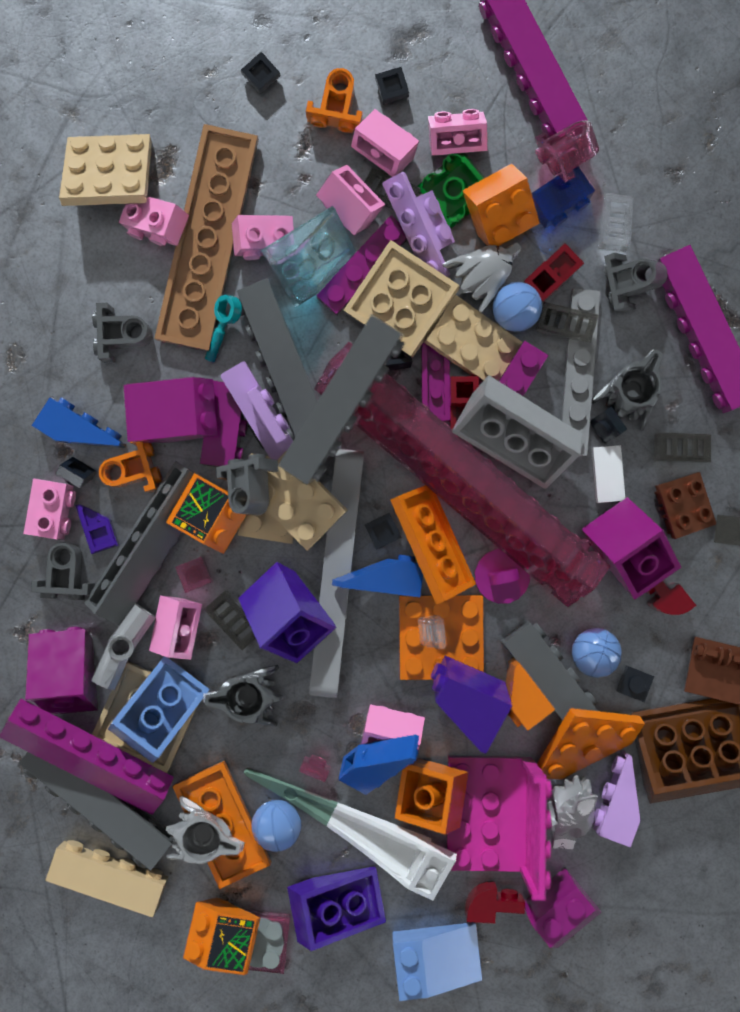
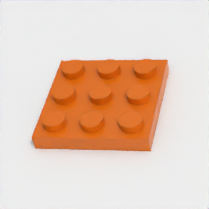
(462, 632)

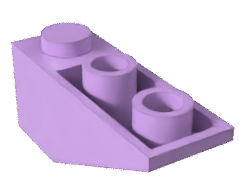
(619, 811)

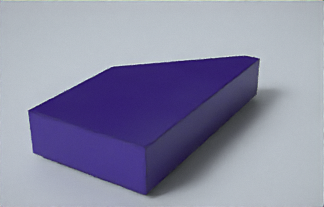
(97, 529)

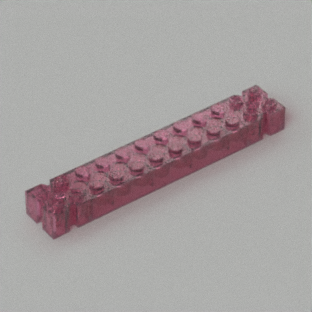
(476, 488)

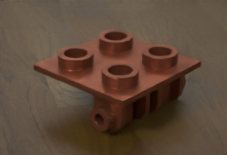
(685, 505)
(714, 671)

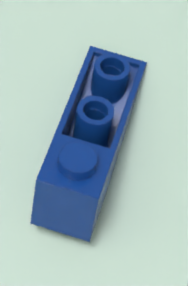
(67, 426)
(376, 762)

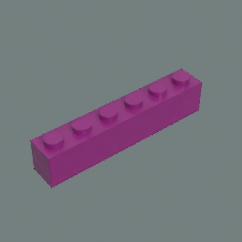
(534, 64)
(704, 326)
(86, 756)

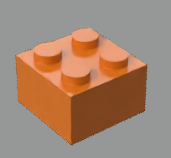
(501, 206)
(431, 796)

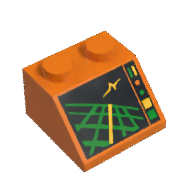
(206, 514)
(221, 937)

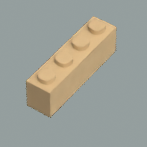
(107, 878)

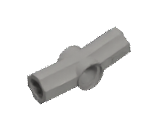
(114, 662)

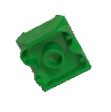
(447, 185)

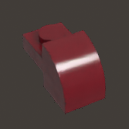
(554, 272)
(460, 392)
(670, 599)
(486, 901)

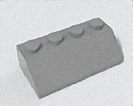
(518, 433)

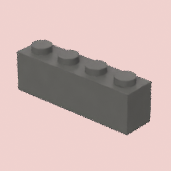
(547, 671)

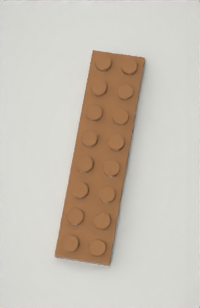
(206, 244)

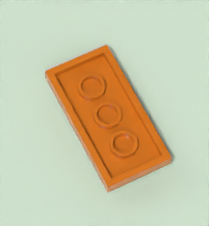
(433, 543)
(219, 795)

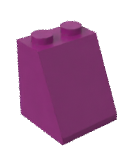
(170, 410)
(632, 547)
(61, 671)
(563, 911)

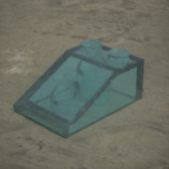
(309, 256)

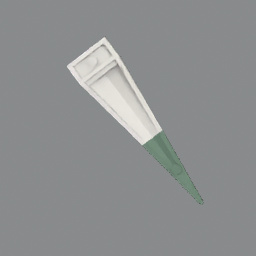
(399, 851)

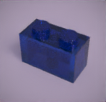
(559, 198)

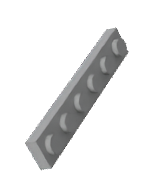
(580, 369)

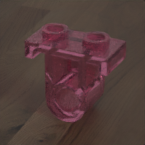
(567, 149)

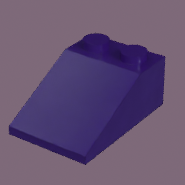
(335, 906)

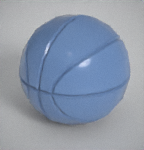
(517, 306)
(596, 652)
(276, 825)

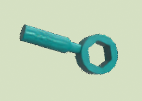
(221, 316)

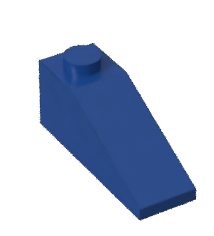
(386, 576)

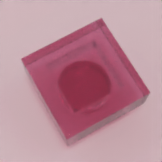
(193, 574)
(315, 767)

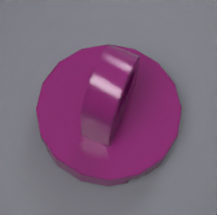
(500, 577)

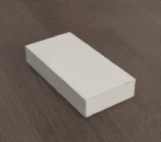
(608, 474)

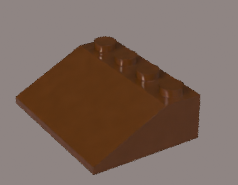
(689, 749)

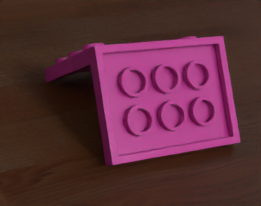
(504, 819)

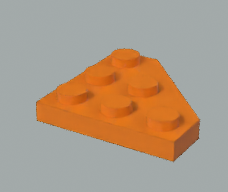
(587, 738)

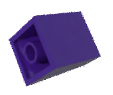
(285, 614)
(471, 700)

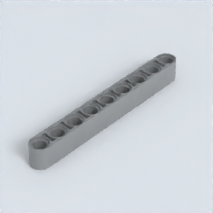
(337, 562)

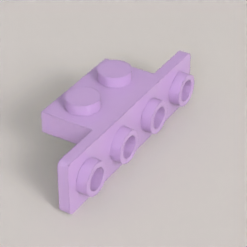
(420, 221)
(258, 410)

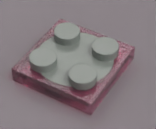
(270, 942)

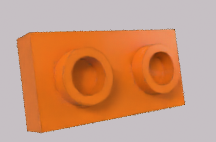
(336, 104)
(134, 467)

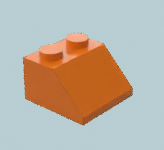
(527, 700)

